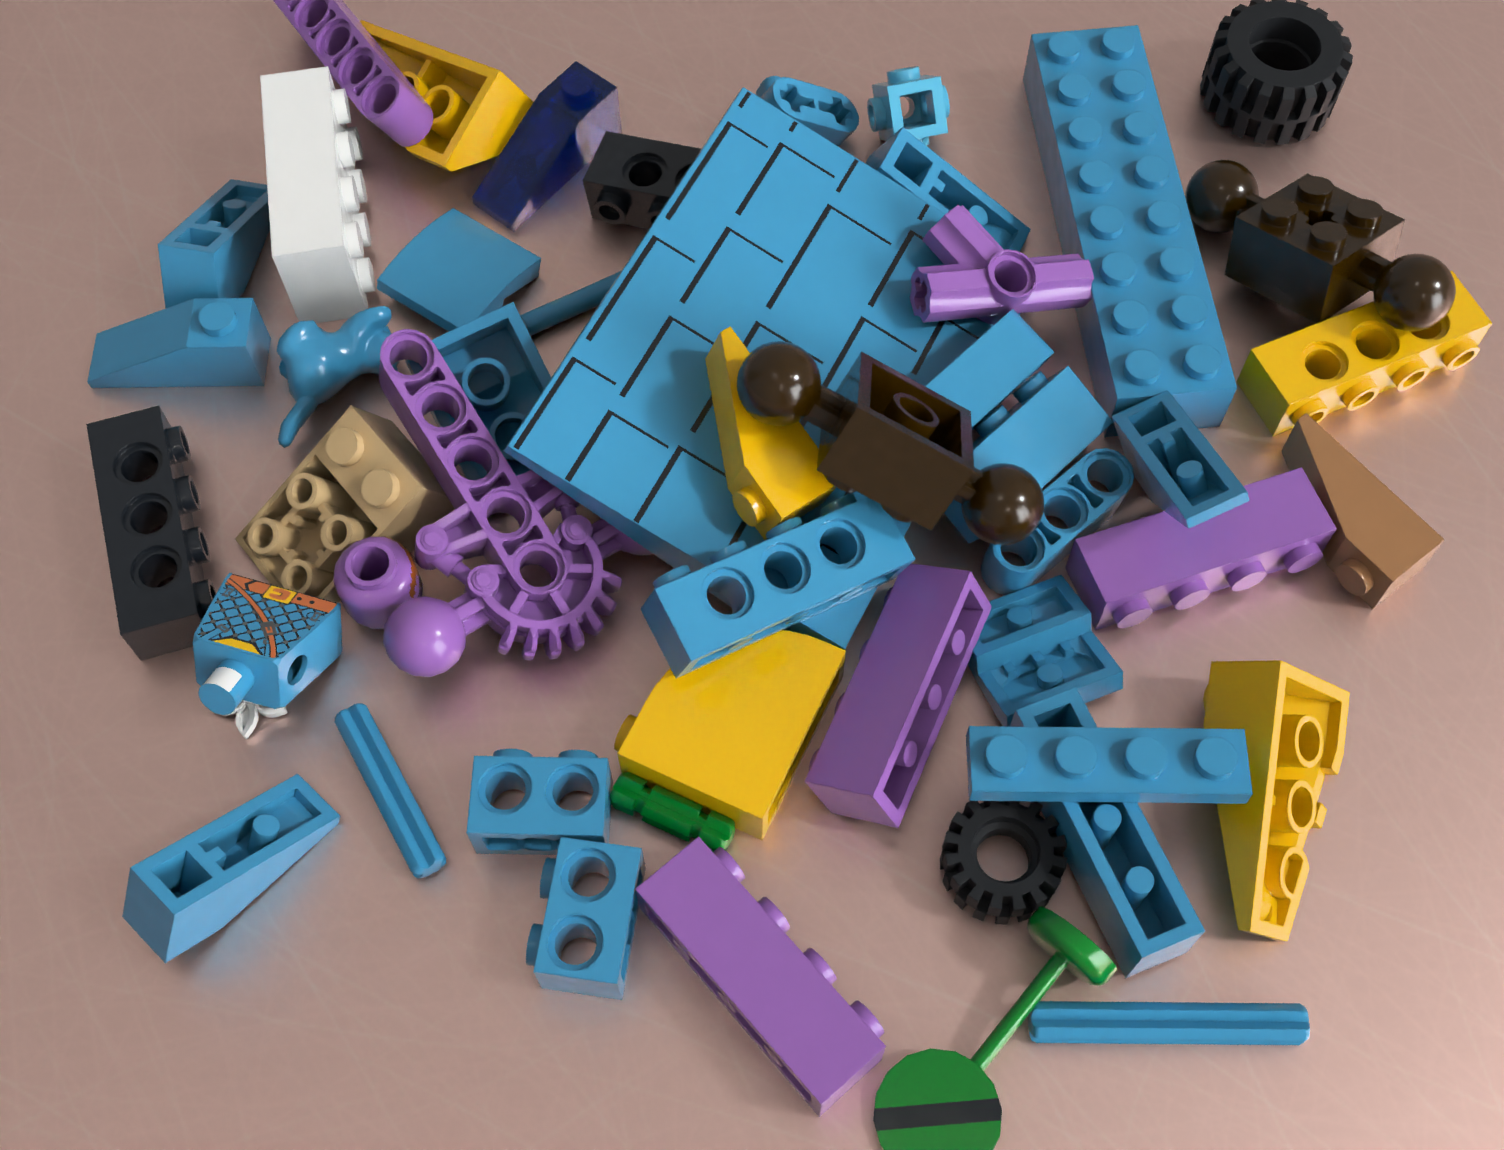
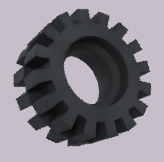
(996, 897)

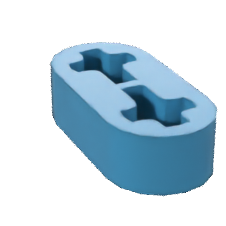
(815, 107)

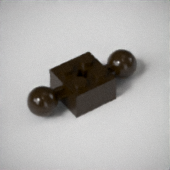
(1318, 248)
(892, 442)

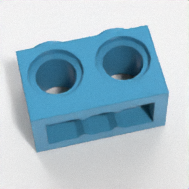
(537, 821)
(603, 918)

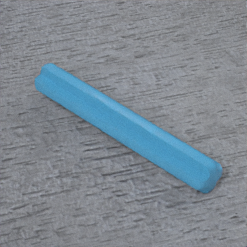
(1169, 1023)

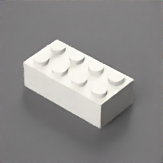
(315, 195)

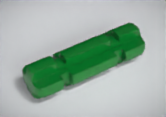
(671, 812)

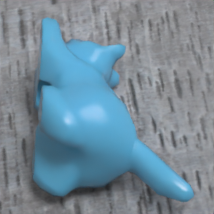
(324, 362)

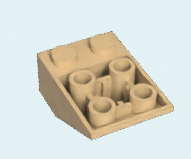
(349, 487)

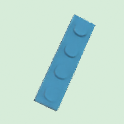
(1108, 765)

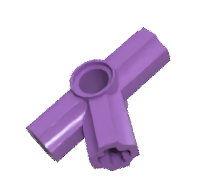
(990, 281)

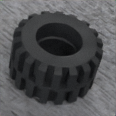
(1275, 70)

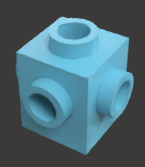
(926, 100)

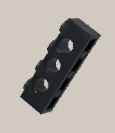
(634, 178)
(123, 455)

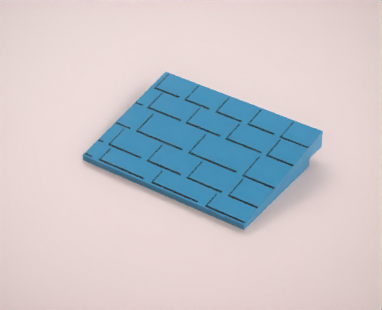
(780, 246)

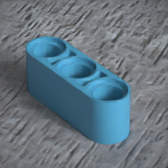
(993, 367)
(1075, 503)

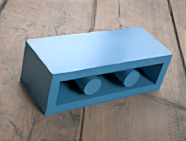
(1039, 433)

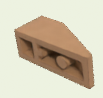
(1377, 535)

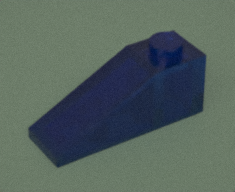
(550, 145)

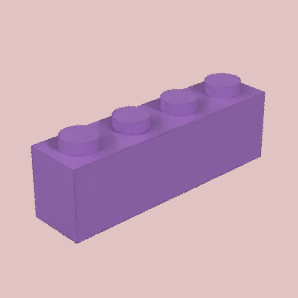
(1162, 563)
(899, 694)
(761, 975)

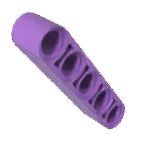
(361, 68)

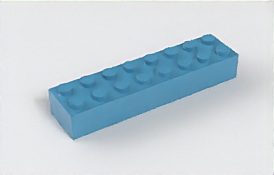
(1127, 213)

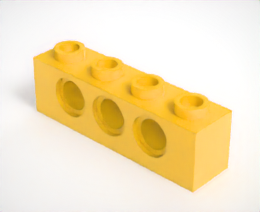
(1354, 360)

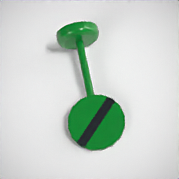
(948, 1100)

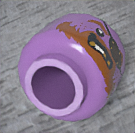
(375, 579)

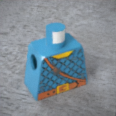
(262, 644)

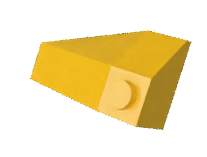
(470, 102)
(1292, 742)

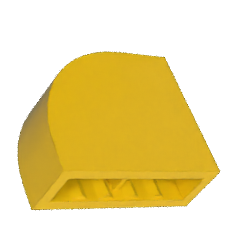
(735, 727)

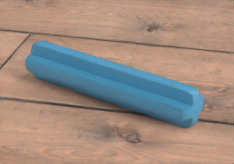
(390, 791)

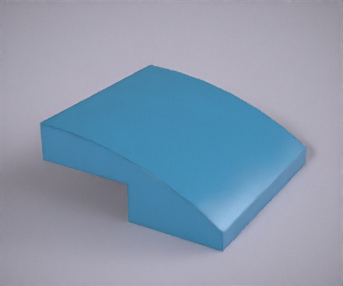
(457, 271)
(1038, 647)

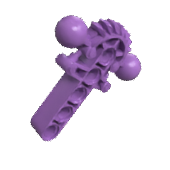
(429, 634)

